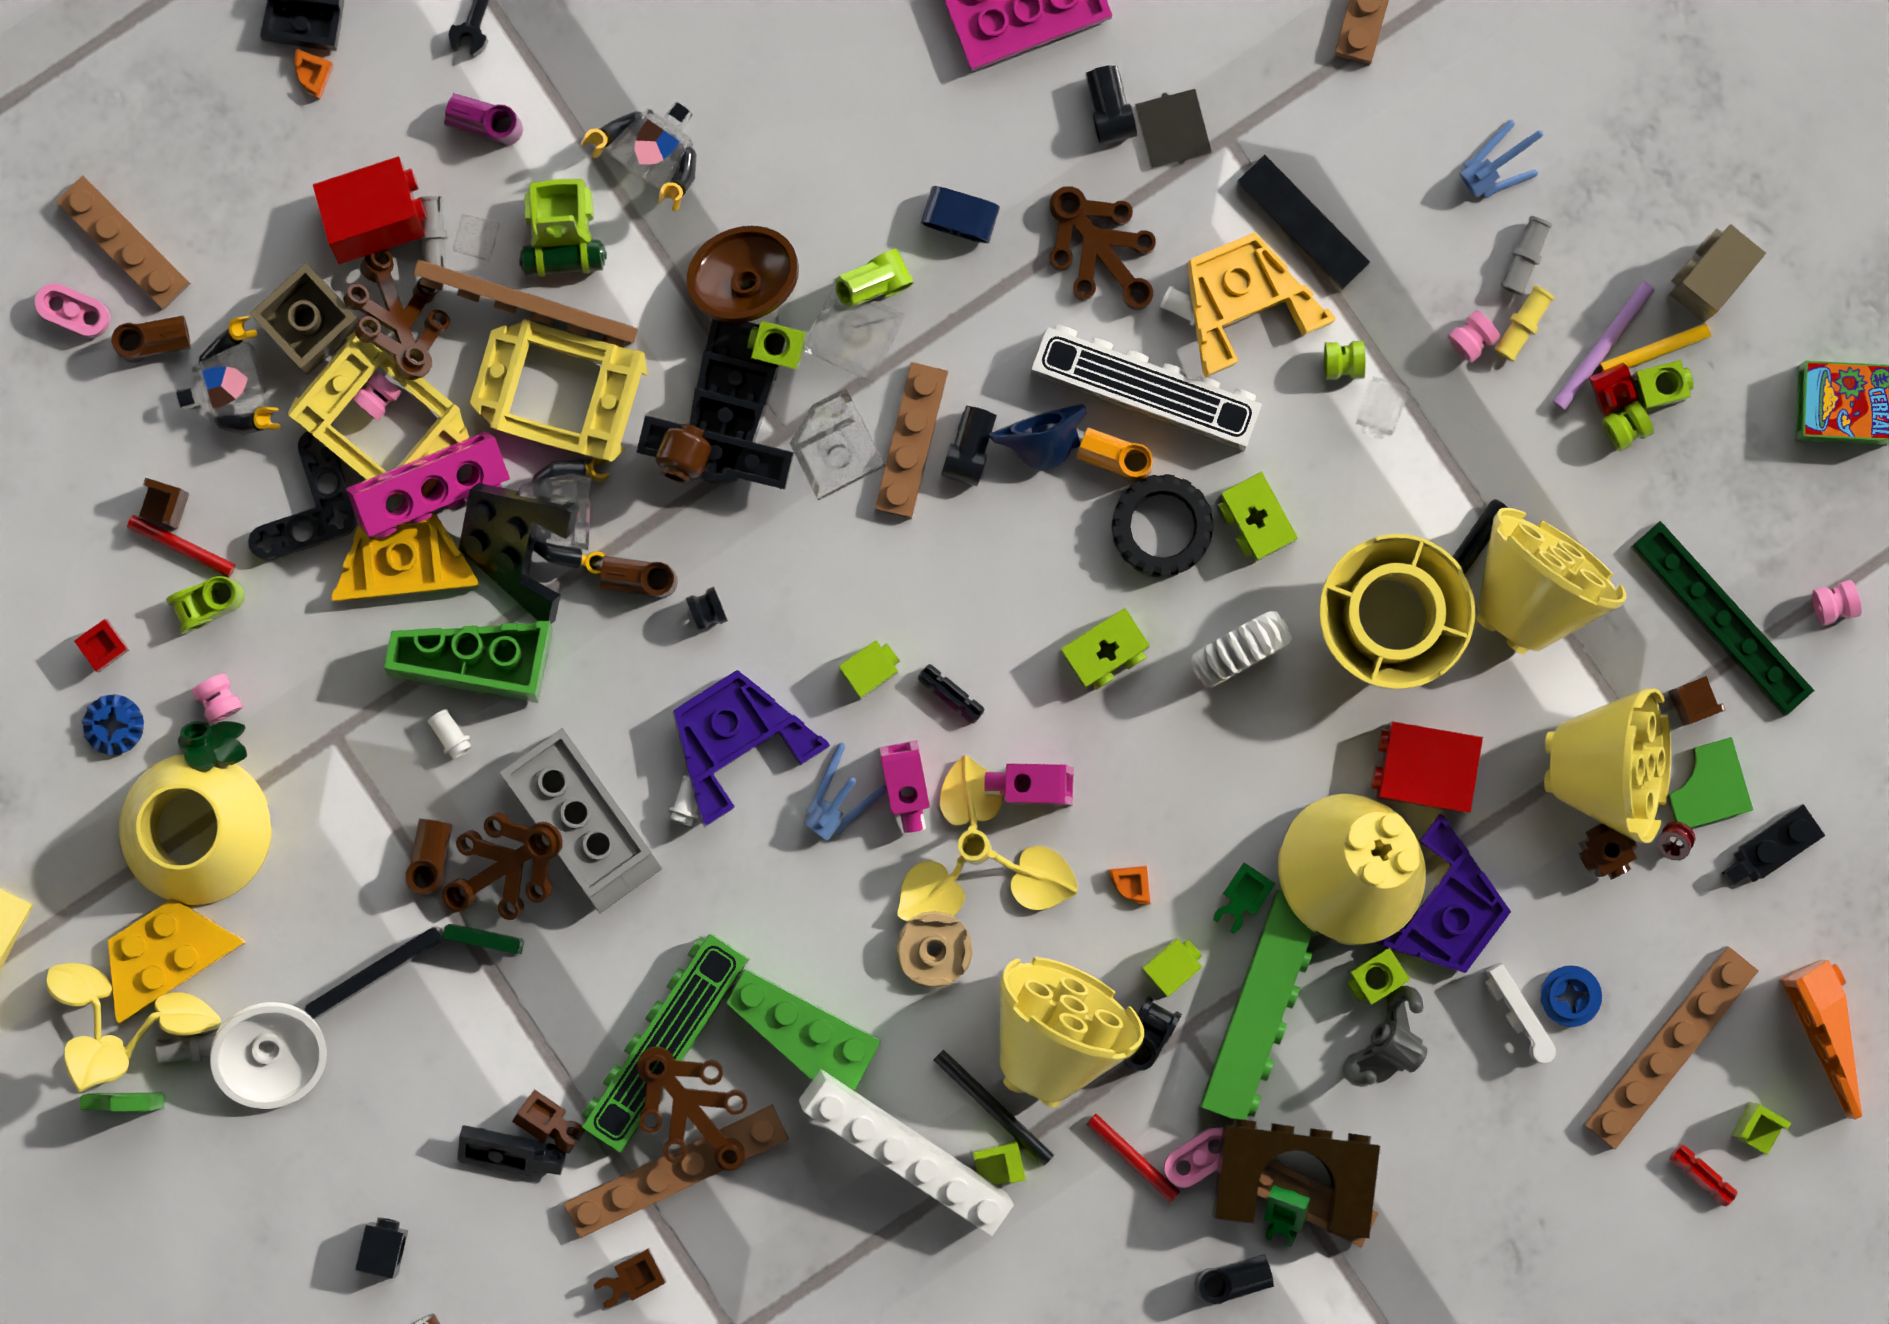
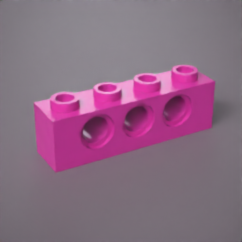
(371, 495)

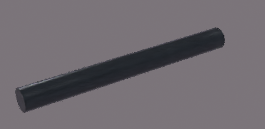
(993, 1107)

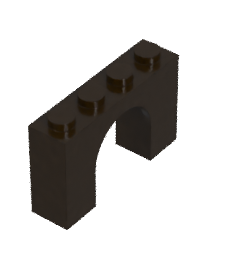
(1349, 1163)

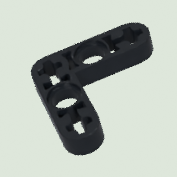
(317, 516)

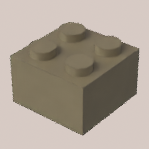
(1721, 268)
(306, 318)

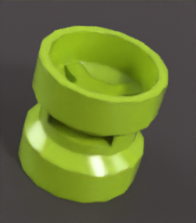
(1344, 360)
(1628, 426)

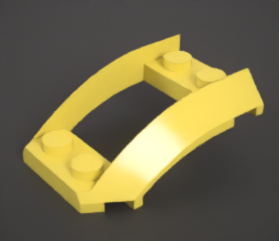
(342, 381)
(609, 403)

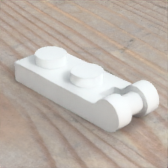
(1520, 1015)

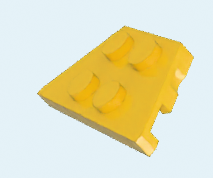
(406, 562)
(163, 954)

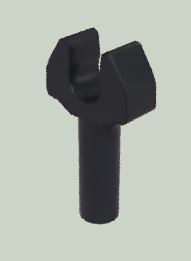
(471, 28)

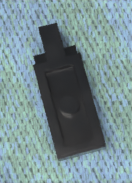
(1774, 846)
(508, 1152)

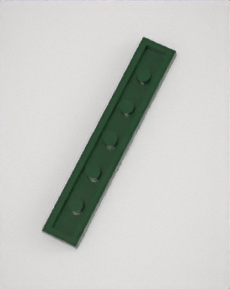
(1722, 618)

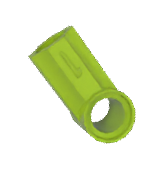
(880, 276)

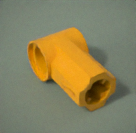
(1111, 452)

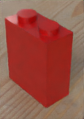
(370, 209)
(1427, 767)

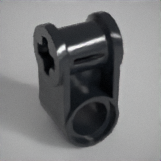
(1155, 1033)

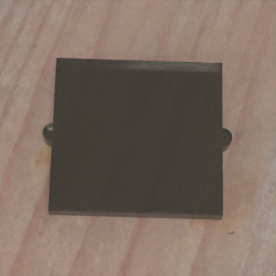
(1173, 128)

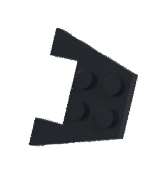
(501, 538)

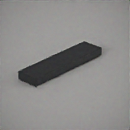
(1303, 222)
(374, 972)

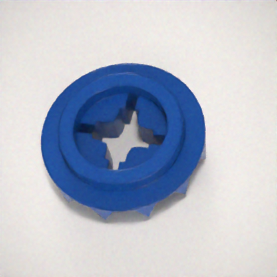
(122, 739)
(1584, 1008)

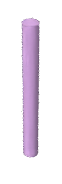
(1603, 345)

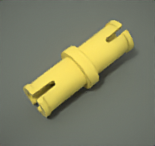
(1524, 323)

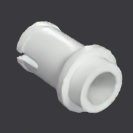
(1179, 304)
(449, 734)
(685, 804)

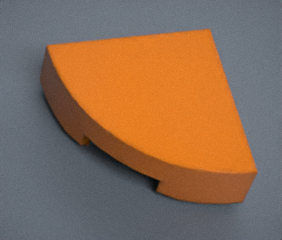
(312, 72)
(1132, 883)

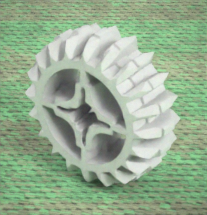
(1241, 649)

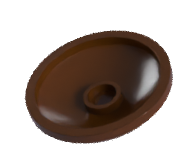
(739, 261)

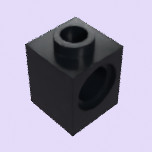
(382, 1248)

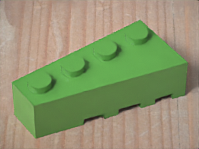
(484, 659)
(803, 1030)

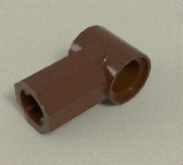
(155, 338)
(634, 576)
(429, 852)

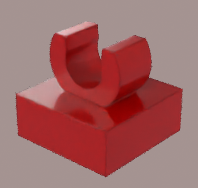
(1614, 388)
(101, 645)

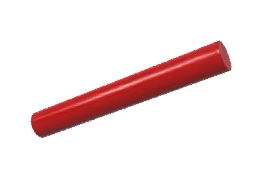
(181, 546)
(1133, 1158)

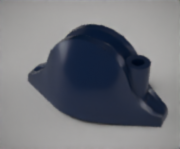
(1044, 438)

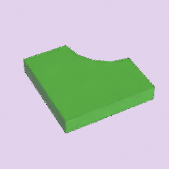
(1714, 787)
(123, 1101)

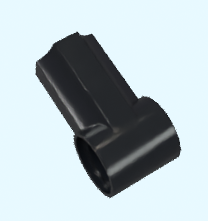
(1112, 114)
(967, 454)
(1238, 1279)

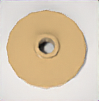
(938, 968)

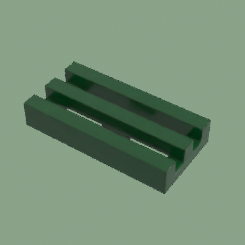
(483, 938)

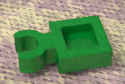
(1247, 892)
(1286, 1213)

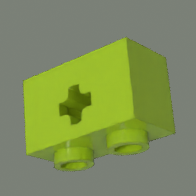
(1275, 527)
(1117, 630)

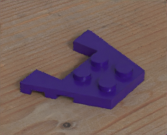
(726, 725)
(1458, 912)

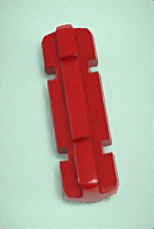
(1703, 1175)

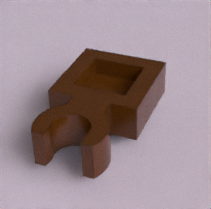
(544, 1119)
(636, 1276)

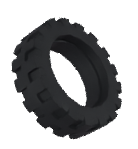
(1171, 486)

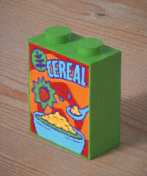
(1842, 403)

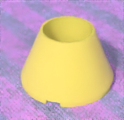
(1436, 581)
(241, 836)

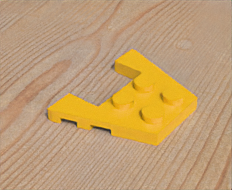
(1237, 284)

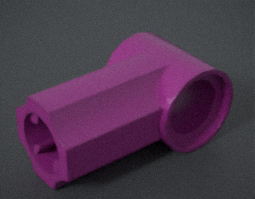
(480, 119)

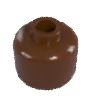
(683, 453)

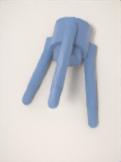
(1481, 176)
(825, 818)

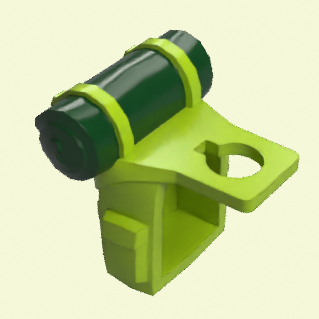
(560, 229)

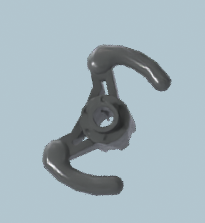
(1390, 1041)

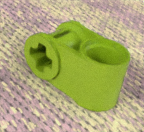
(198, 604)

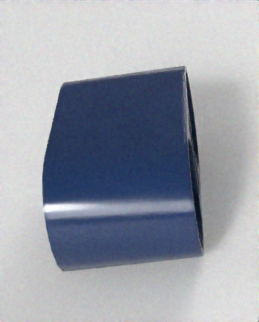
(960, 214)

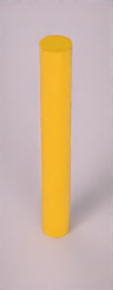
(1659, 348)

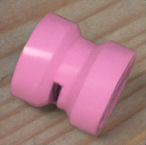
(1471, 338)
(370, 401)
(1840, 602)
(217, 698)

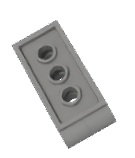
(628, 858)

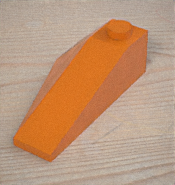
(1823, 1012)

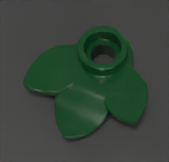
(212, 744)

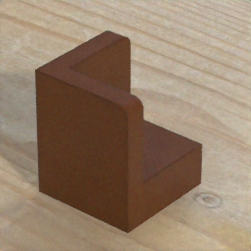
(163, 503)
(1695, 701)

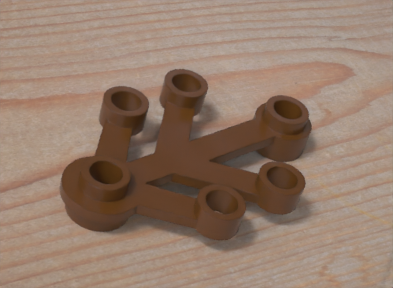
(1097, 242)
(395, 317)
(508, 863)
(687, 1103)

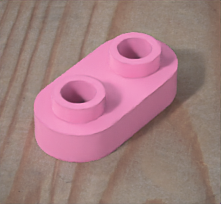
(74, 310)
(1197, 1154)

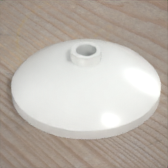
(273, 1073)

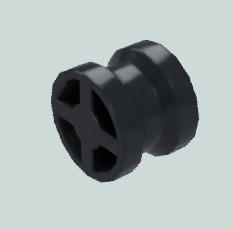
(706, 609)

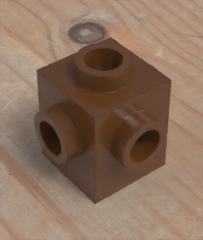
(1594, 855)

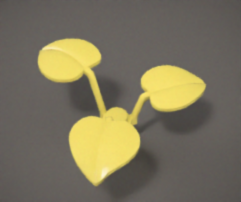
(1040, 880)
(105, 1058)

